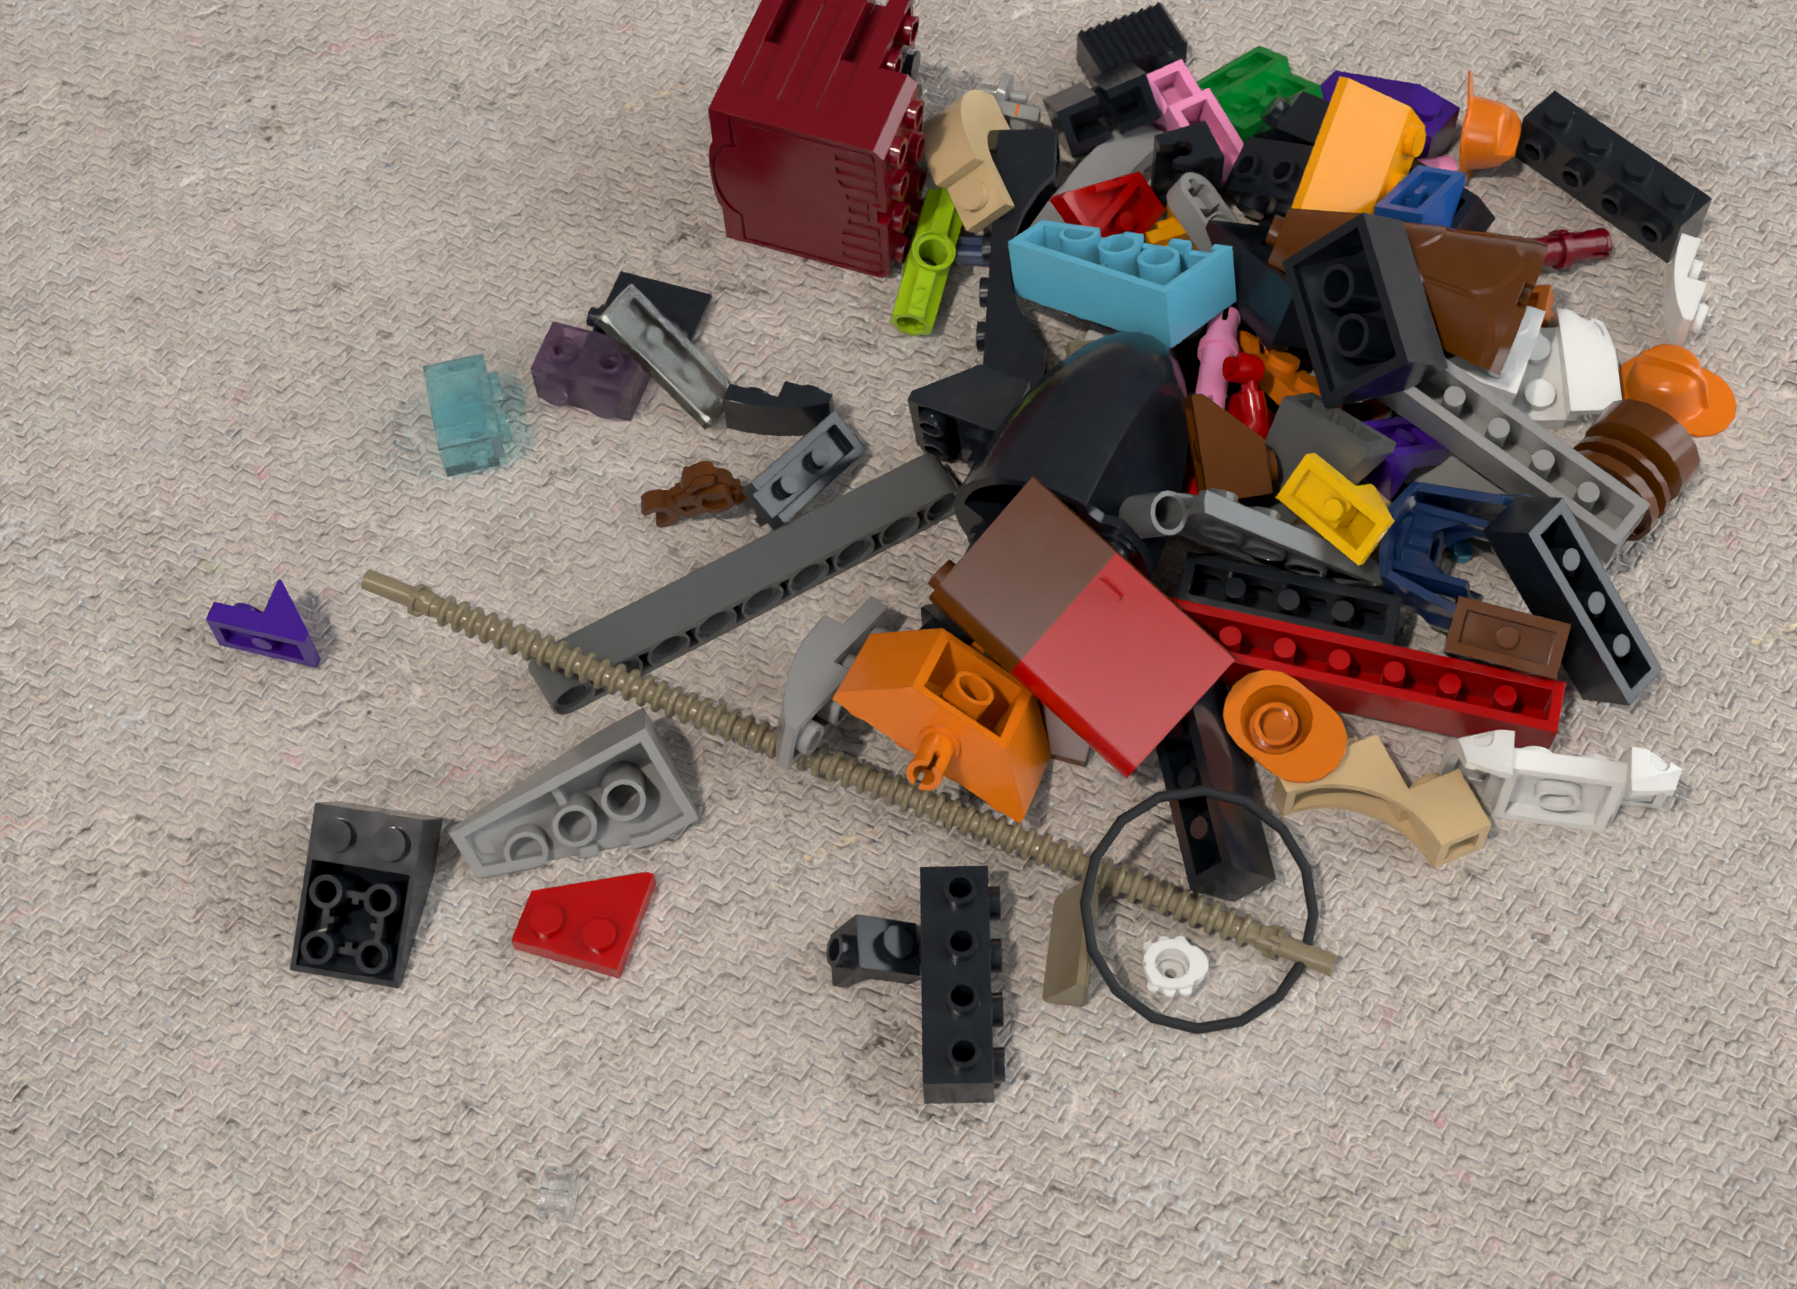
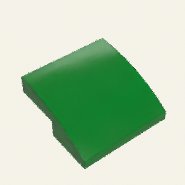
(1251, 84)

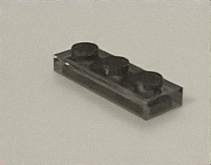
(666, 355)

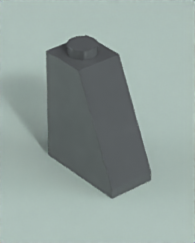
(1337, 437)

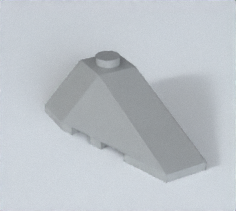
(592, 799)

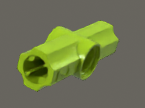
(923, 283)

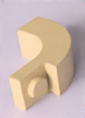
(961, 159)

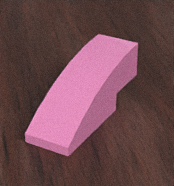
(1184, 104)

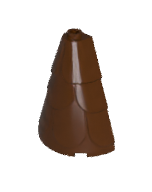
(1470, 278)

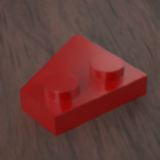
(1112, 205)
(586, 922)

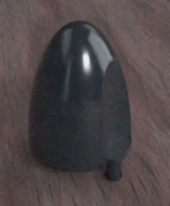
(1094, 435)

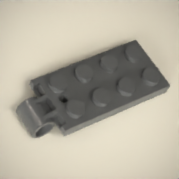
(1244, 534)

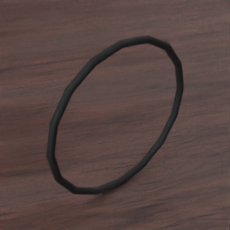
(1088, 925)

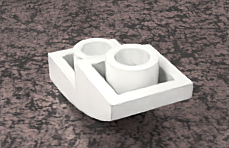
(1683, 292)

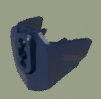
(1410, 552)

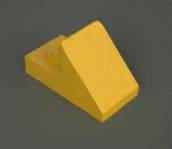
(1337, 509)

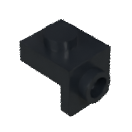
(873, 950)

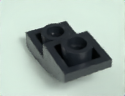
(789, 414)

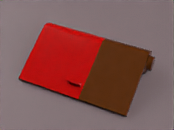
(1080, 627)

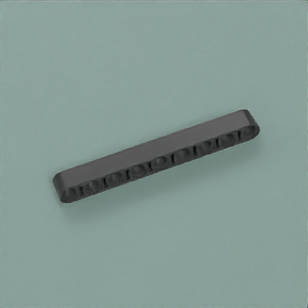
(757, 577)

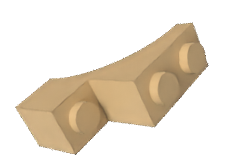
(1434, 813)

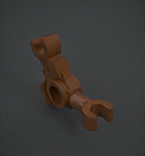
(699, 491)

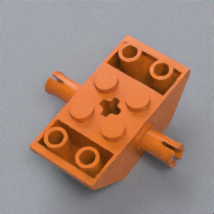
(953, 713)

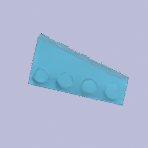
(1123, 279)

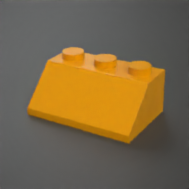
(1359, 151)

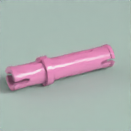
(1212, 350)

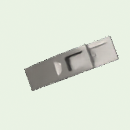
(815, 677)

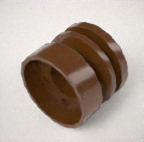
(1643, 452)

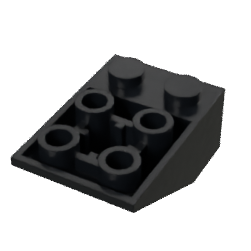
(364, 891)

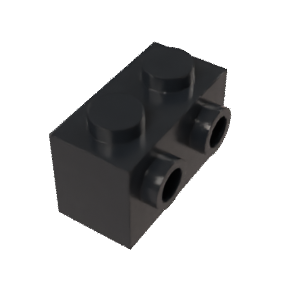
(1267, 176)

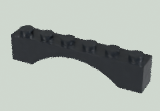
(1031, 173)

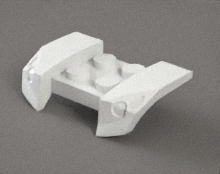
(1569, 371)
(1555, 787)

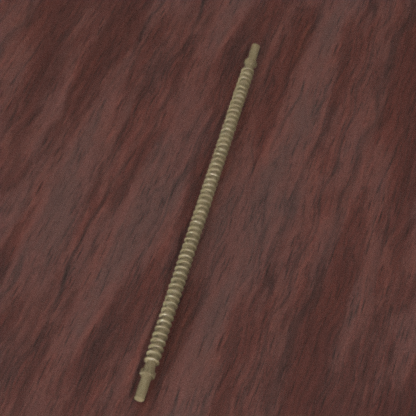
(422, 601)

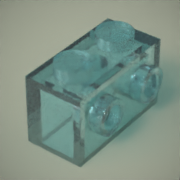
(466, 415)

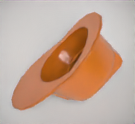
(1488, 133)
(1677, 384)
(1284, 726)

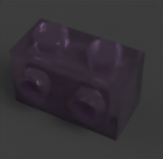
(588, 373)

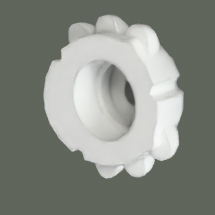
(1175, 958)

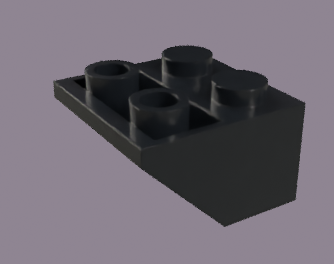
(963, 411)

